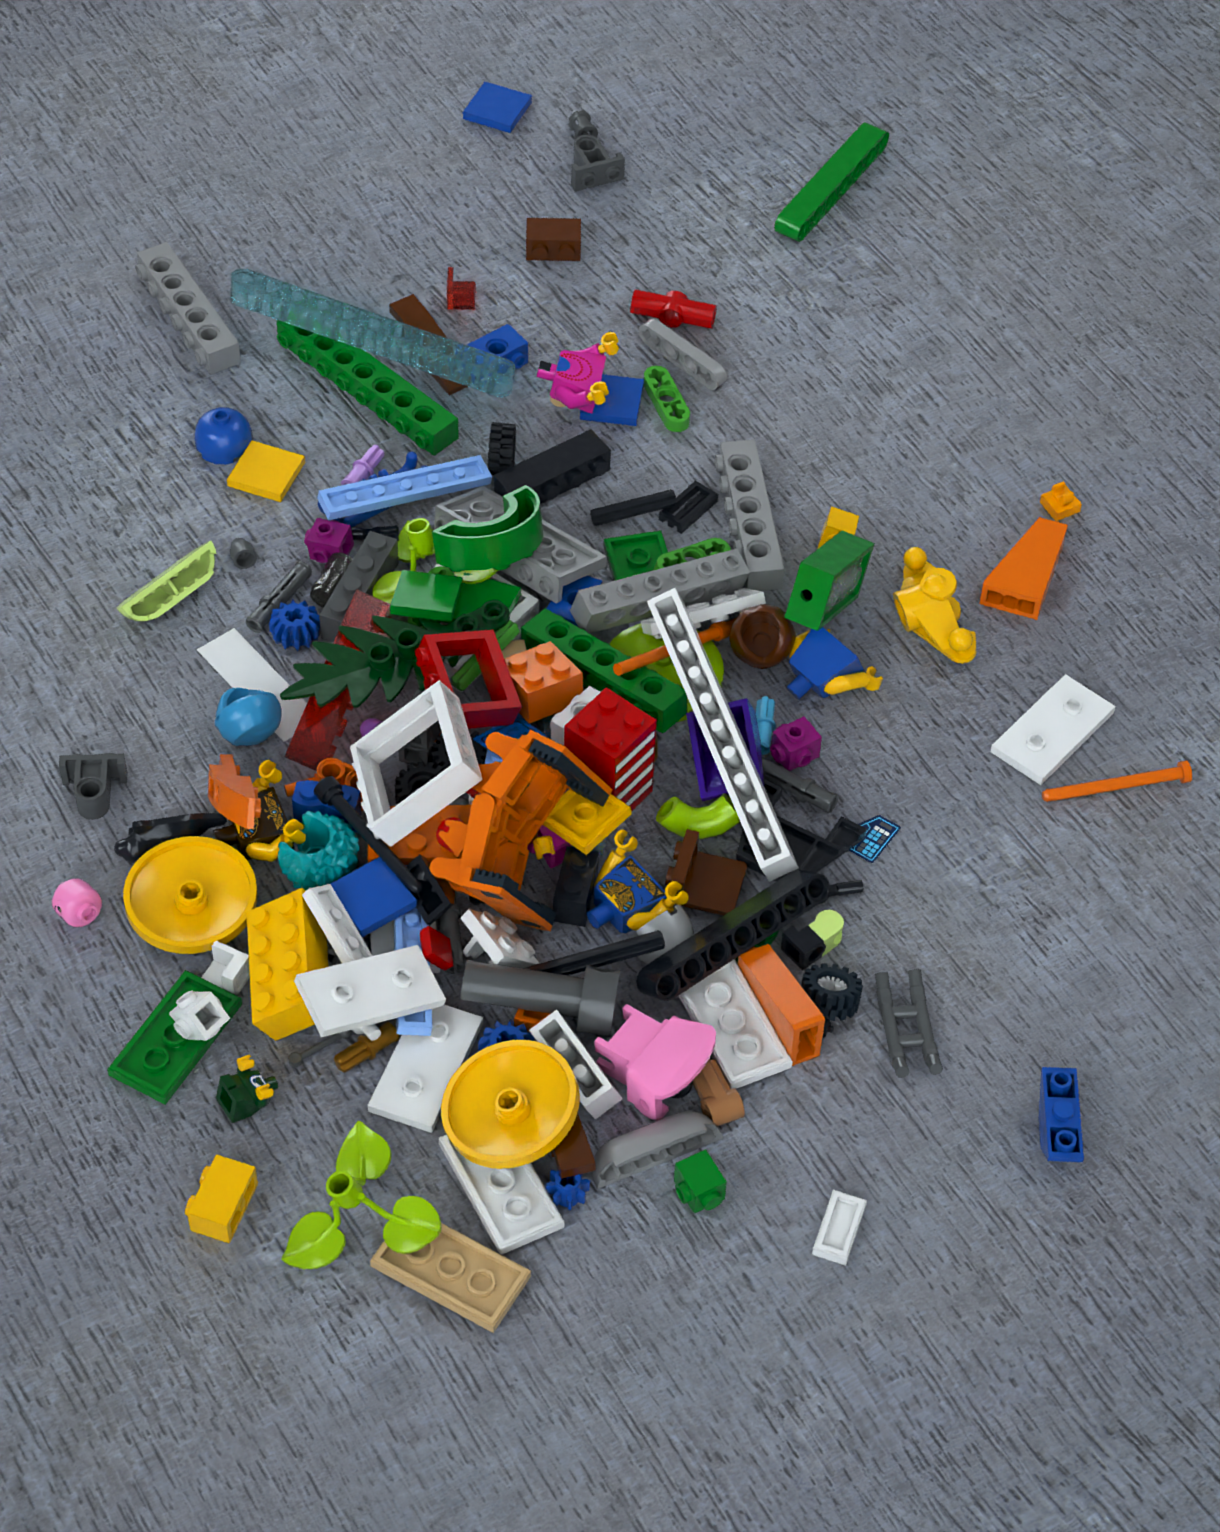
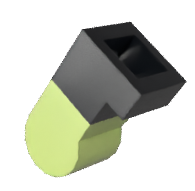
(814, 940)

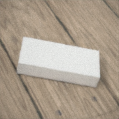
(839, 1227)

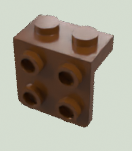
(708, 879)

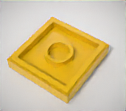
(266, 471)
(584, 821)

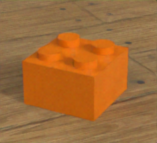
(544, 681)

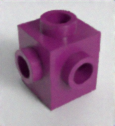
(328, 538)
(795, 744)

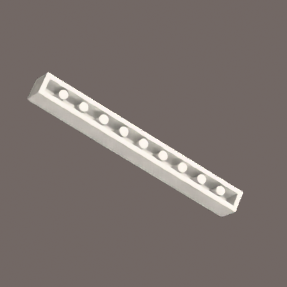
(722, 735)

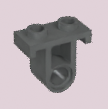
(593, 165)
(92, 780)

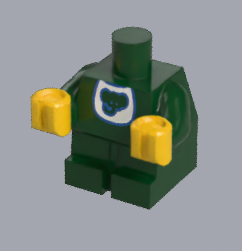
(244, 1092)

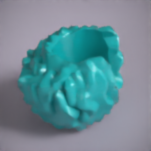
(324, 856)

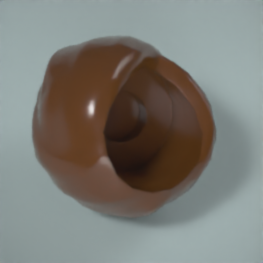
(762, 636)

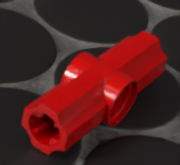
(673, 309)

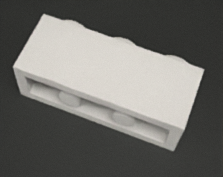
(595, 1089)

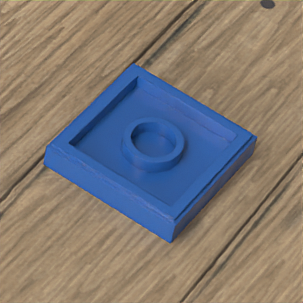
(497, 107)
(621, 403)
(373, 896)

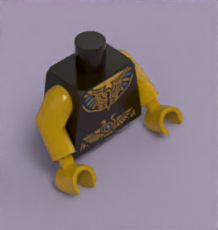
(270, 828)

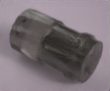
(329, 578)

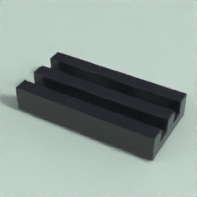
(693, 508)

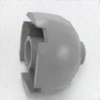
(674, 928)

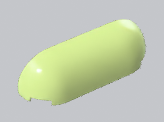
(171, 585)

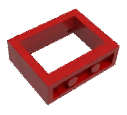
(485, 646)

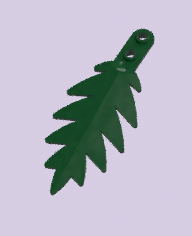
(381, 656)

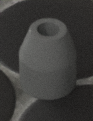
(242, 553)

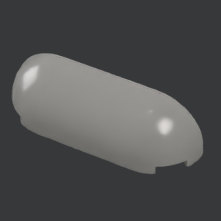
(653, 1146)

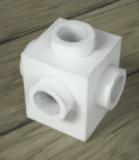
(198, 1015)

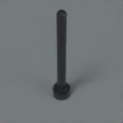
(330, 792)

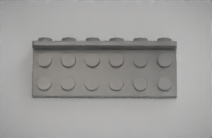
(553, 564)

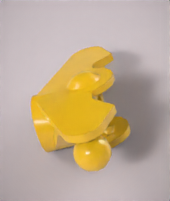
(929, 609)

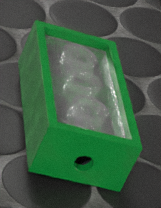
(829, 580)

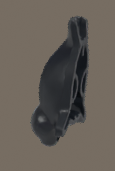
(149, 833)

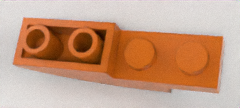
(232, 793)

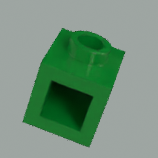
(699, 1182)

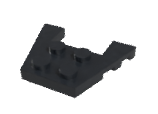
(809, 849)

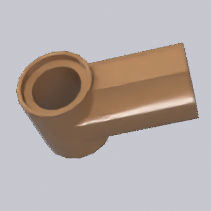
(716, 1097)

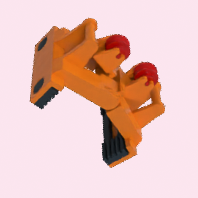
(499, 829)

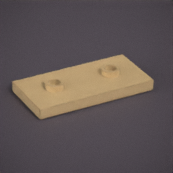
(458, 1276)

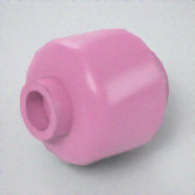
(75, 901)

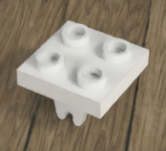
(498, 939)

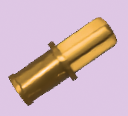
(365, 1048)

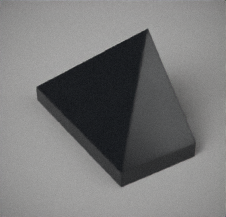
(436, 893)

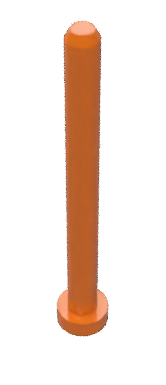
(1182, 771)

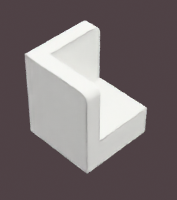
(228, 968)

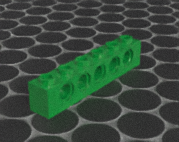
(596, 659)

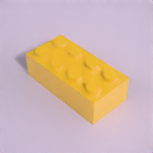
(281, 944)

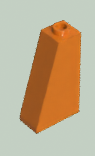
(1026, 571)
(784, 1002)

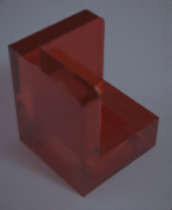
(460, 293)

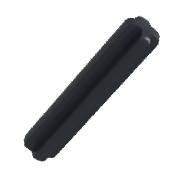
(633, 507)

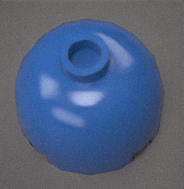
(222, 435)

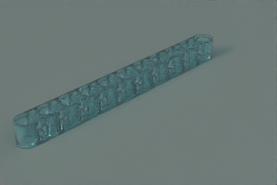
(372, 332)

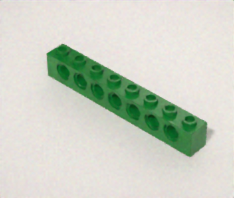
(374, 386)

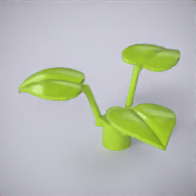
(417, 543)
(362, 1156)

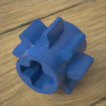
(567, 1190)

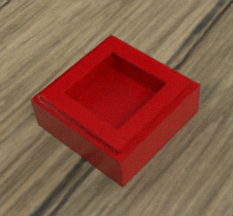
(436, 948)

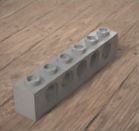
(188, 308)
(750, 514)
(627, 598)

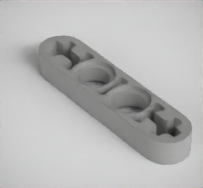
(682, 354)

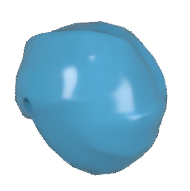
(247, 716)

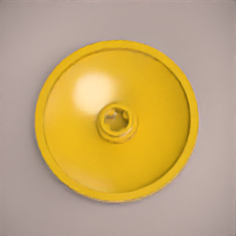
(189, 894)
(510, 1104)

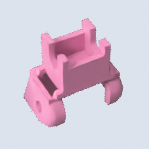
(655, 1057)

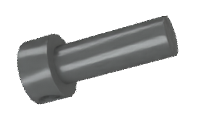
(585, 998)

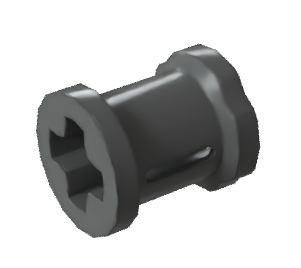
(584, 124)

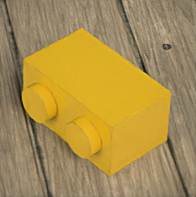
(222, 1198)

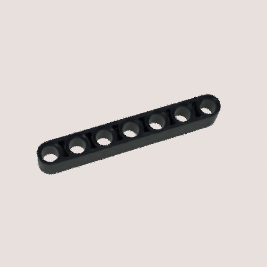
(732, 934)

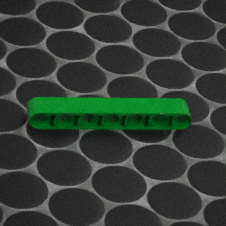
(831, 182)

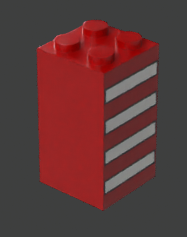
(615, 744)

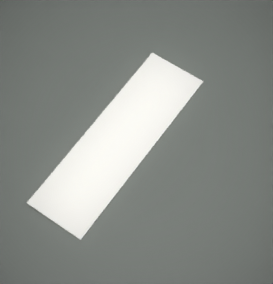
(247, 669)

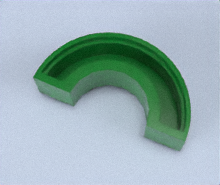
(493, 542)

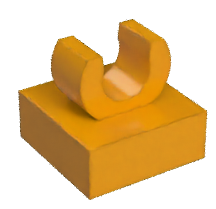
(1060, 502)

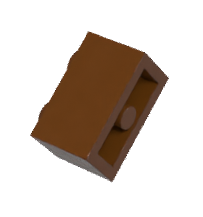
(553, 239)

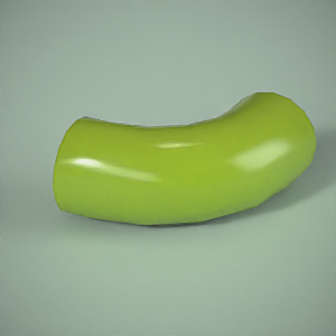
(706, 820)

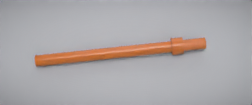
(716, 632)

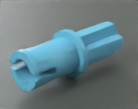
(766, 724)

